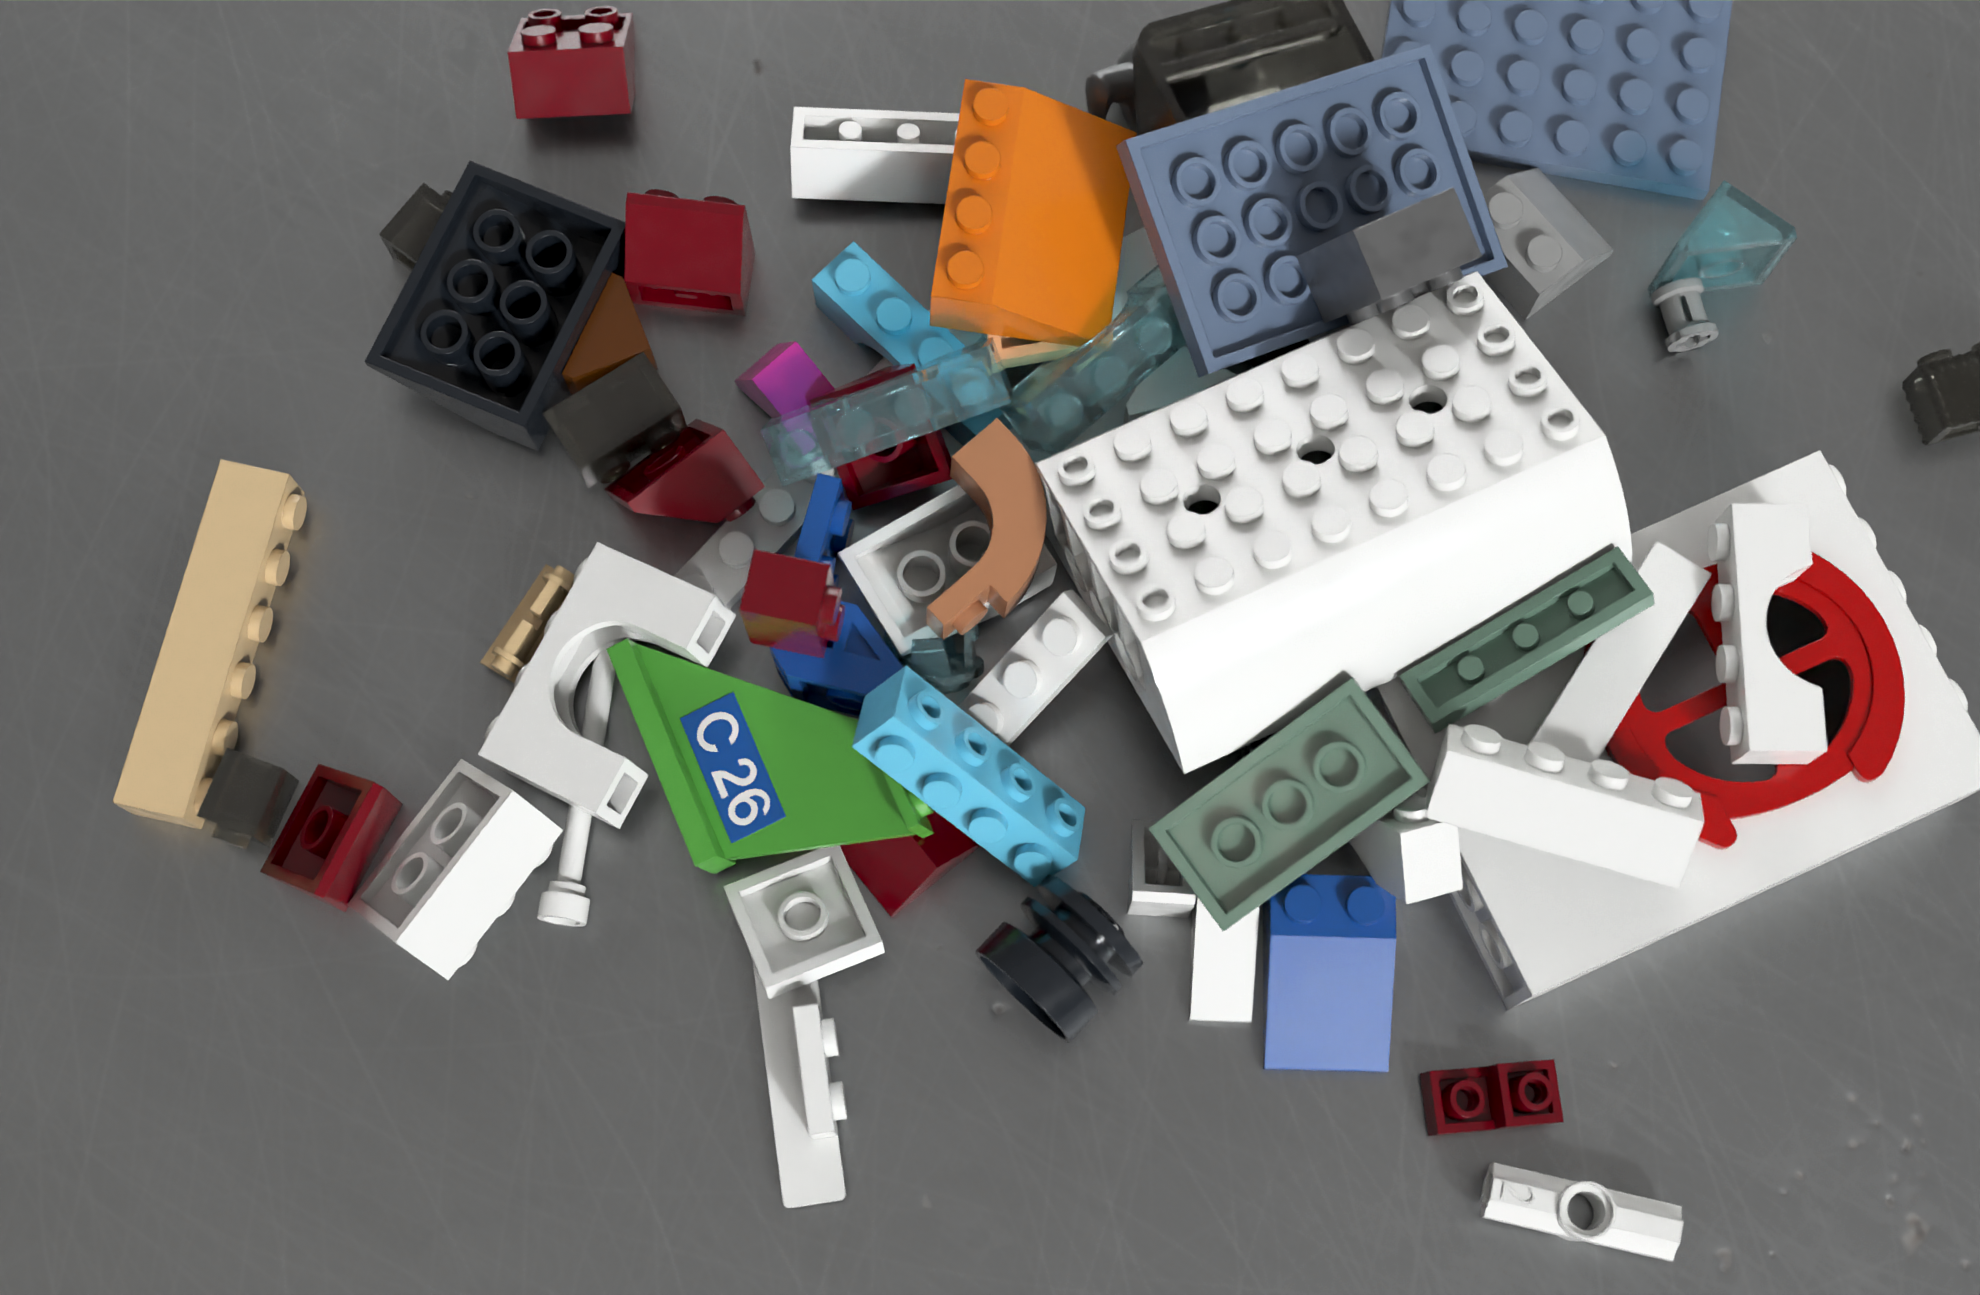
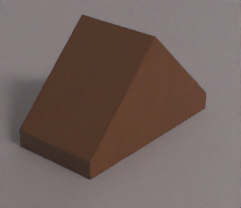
(608, 339)

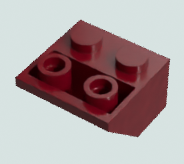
(573, 63)
(688, 252)

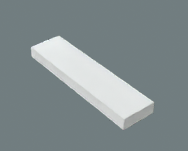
(1622, 659)

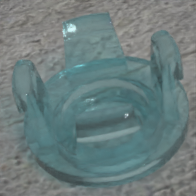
(940, 664)

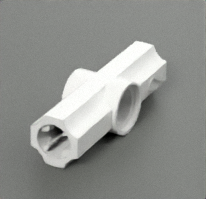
(1618, 1221)

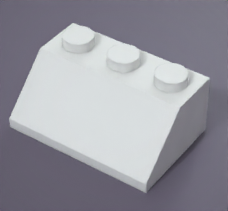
(455, 868)

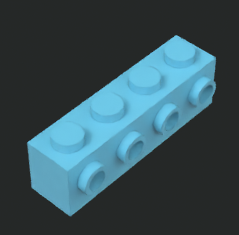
(969, 776)

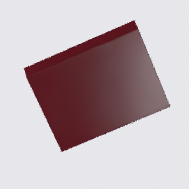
(895, 469)
(332, 836)
(907, 866)

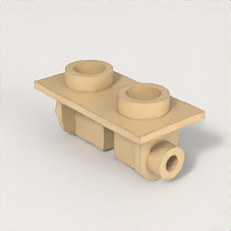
(526, 626)

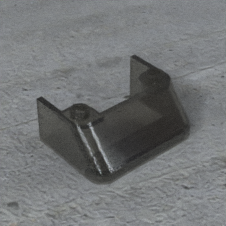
(1237, 55)

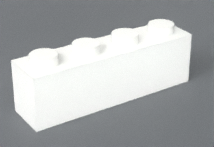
(872, 154)
(1565, 804)

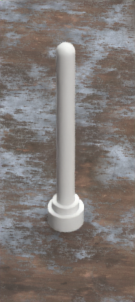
(566, 898)

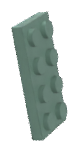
(1289, 804)

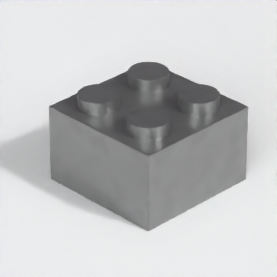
(1391, 259)

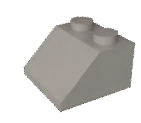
(1541, 239)

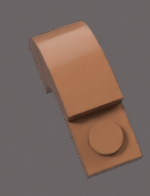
(1010, 494)

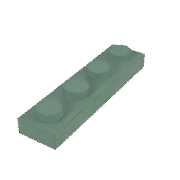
(1527, 639)

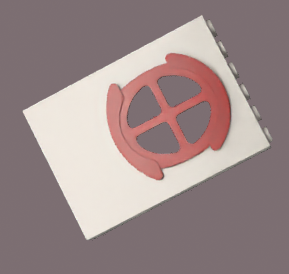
(1892, 762)

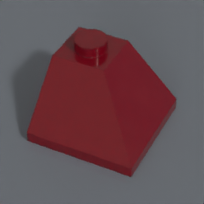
(691, 479)

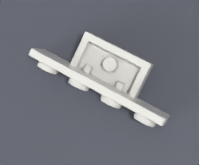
(802, 1094)

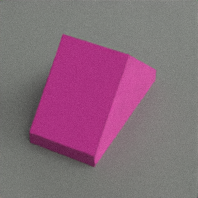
(783, 380)

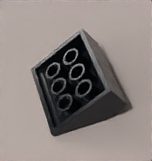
(500, 302)

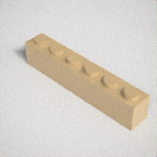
(211, 643)

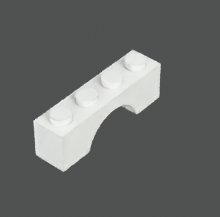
(1768, 709)

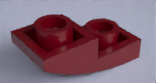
(1491, 1097)

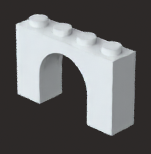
(608, 603)

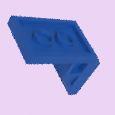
(860, 656)

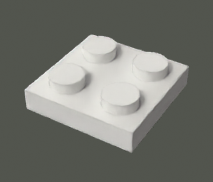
(803, 920)

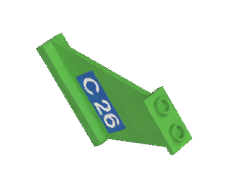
(755, 765)

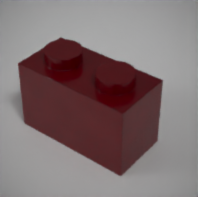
(791, 604)

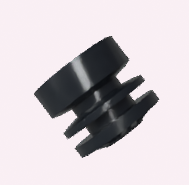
(1060, 957)

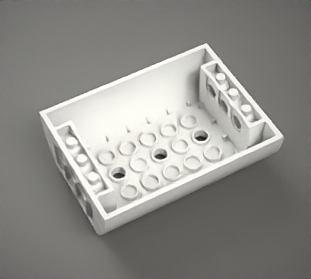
(1341, 562)

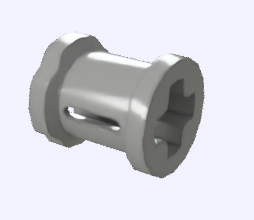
(1684, 314)

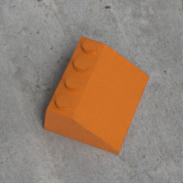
(1030, 219)

